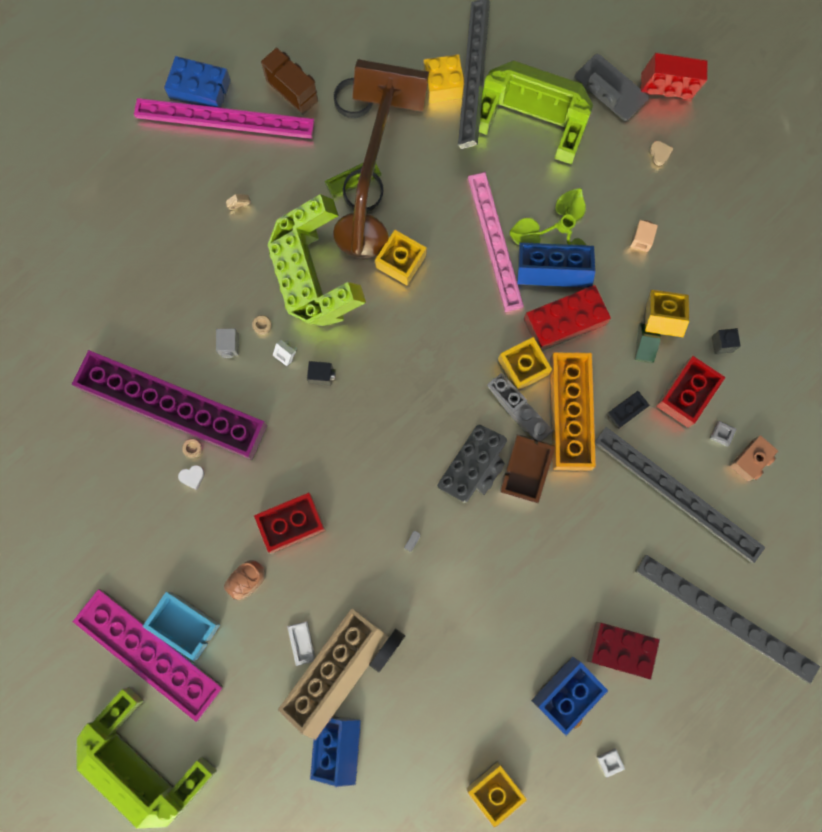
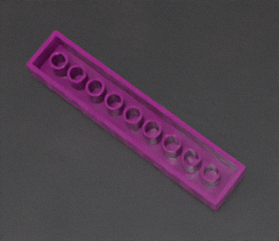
(170, 405)

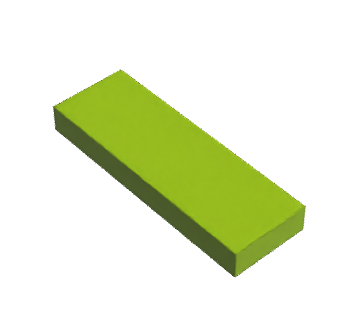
(336, 183)

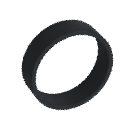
(357, 114)
(374, 176)
(387, 650)

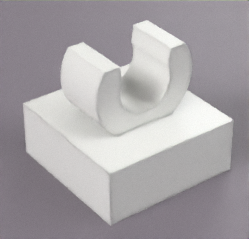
(284, 352)

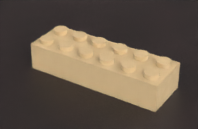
(333, 674)

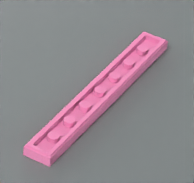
(495, 242)

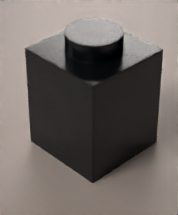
(726, 341)
(320, 373)

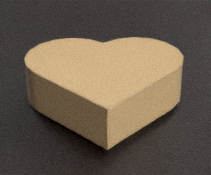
(660, 152)
(237, 201)

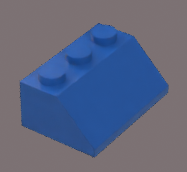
(569, 695)
(336, 752)

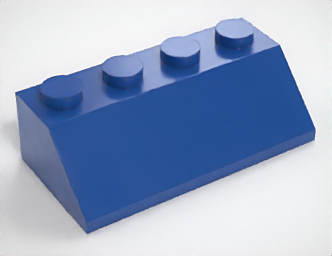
(556, 265)

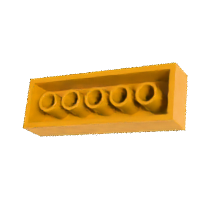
(572, 411)

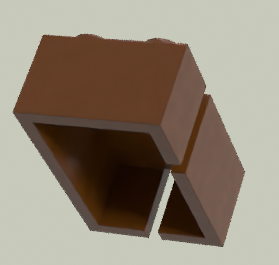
(290, 80)
(527, 468)

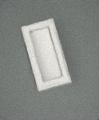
(301, 643)

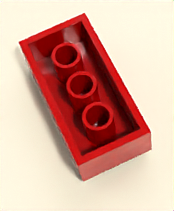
(567, 318)

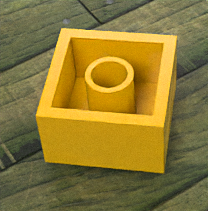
(444, 78)
(400, 257)
(667, 313)
(524, 364)
(496, 794)

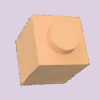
(644, 235)

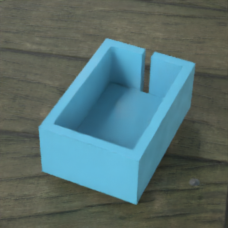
(181, 625)

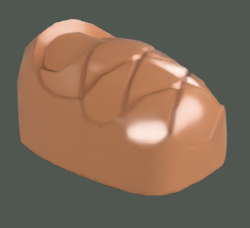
(245, 580)

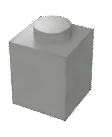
(227, 342)

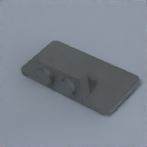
(611, 87)
(474, 465)

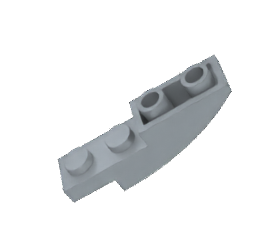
(518, 408)

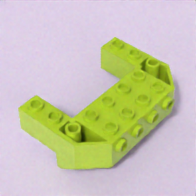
(540, 96)
(296, 269)
(125, 777)

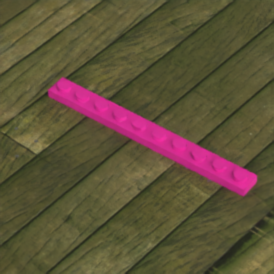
(224, 118)

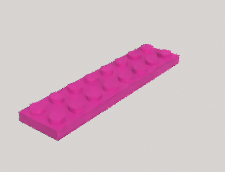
(148, 655)

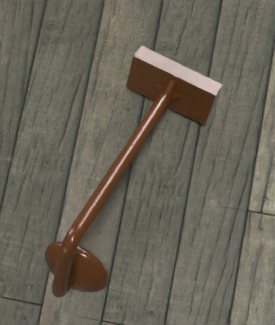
(389, 86)

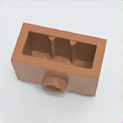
(754, 459)

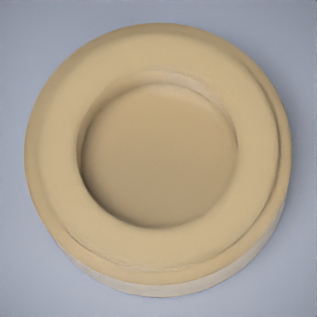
(262, 324)
(192, 448)

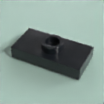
(628, 409)

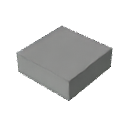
(723, 433)
(412, 541)

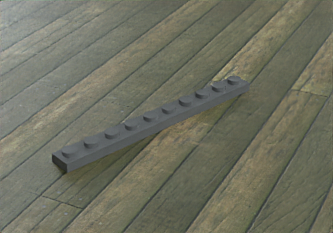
(474, 74)
(680, 495)
(728, 619)

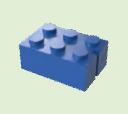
(197, 83)

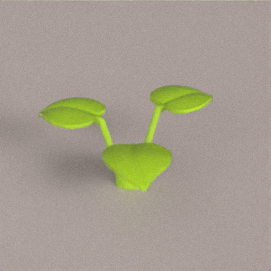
(569, 205)

